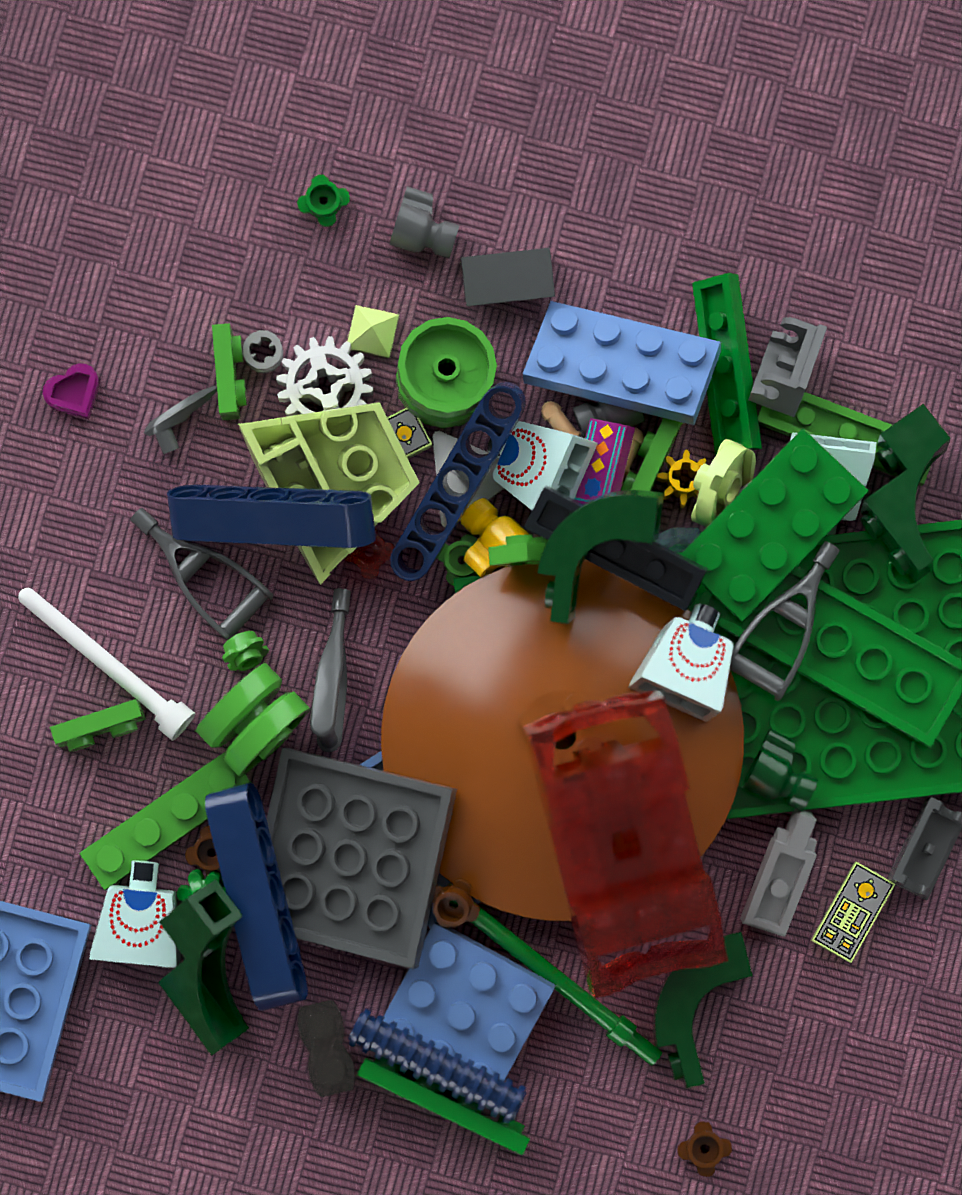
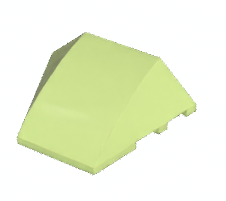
(333, 451)

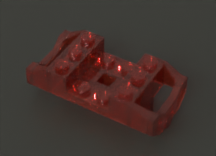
(641, 891)

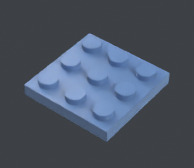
(469, 1000)

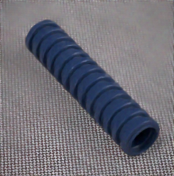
(437, 1066)

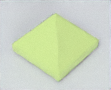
(373, 331)

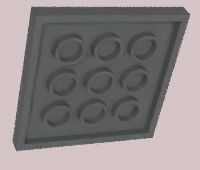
(358, 854)

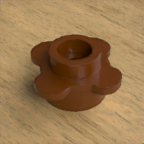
(199, 855)
(450, 916)
(717, 1146)

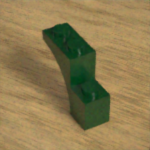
(890, 512)
(200, 983)

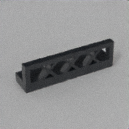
(640, 563)

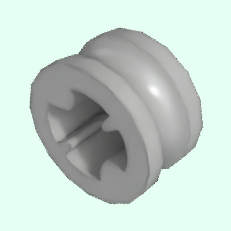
(255, 340)

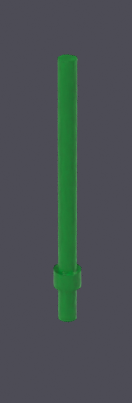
(619, 1029)

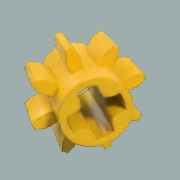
(674, 484)

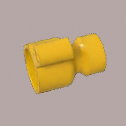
(483, 520)

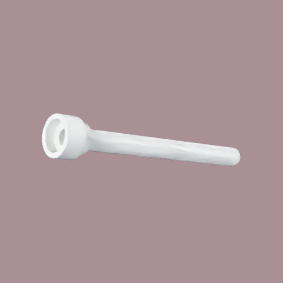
(171, 716)

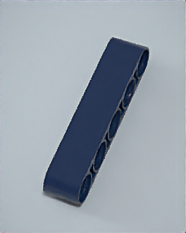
(446, 500)
(271, 516)
(257, 891)

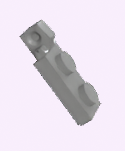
(782, 876)

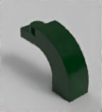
(613, 516)
(679, 999)

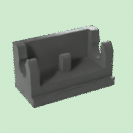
(507, 276)
(787, 366)
(926, 848)

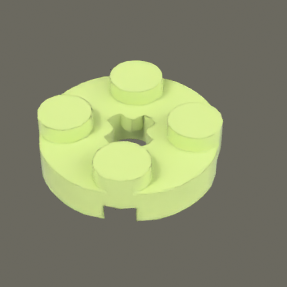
(722, 480)

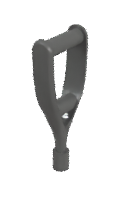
(192, 563)
(795, 613)
(331, 680)

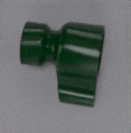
(773, 775)

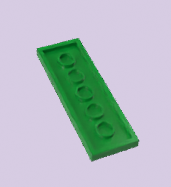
(859, 658)

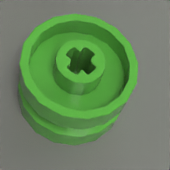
(422, 360)
(247, 714)

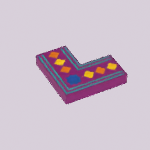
(608, 461)

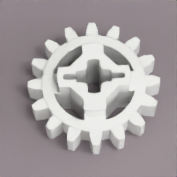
(345, 378)

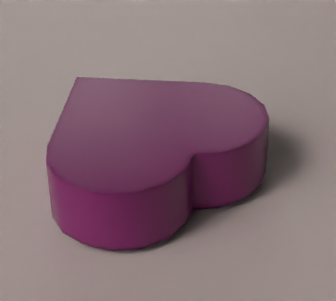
(74, 391)

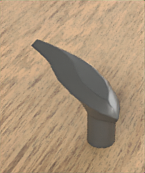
(177, 414)

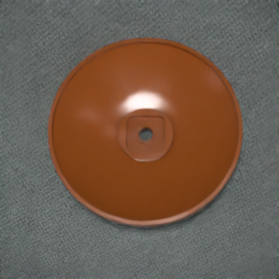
(496, 665)

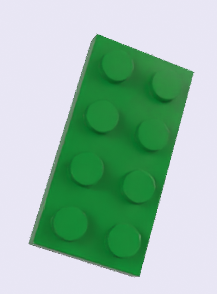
(774, 524)

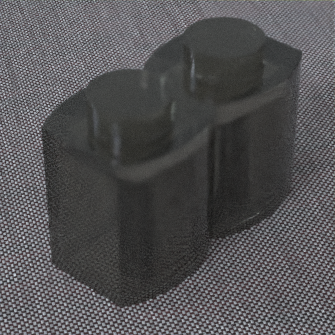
(330, 1061)

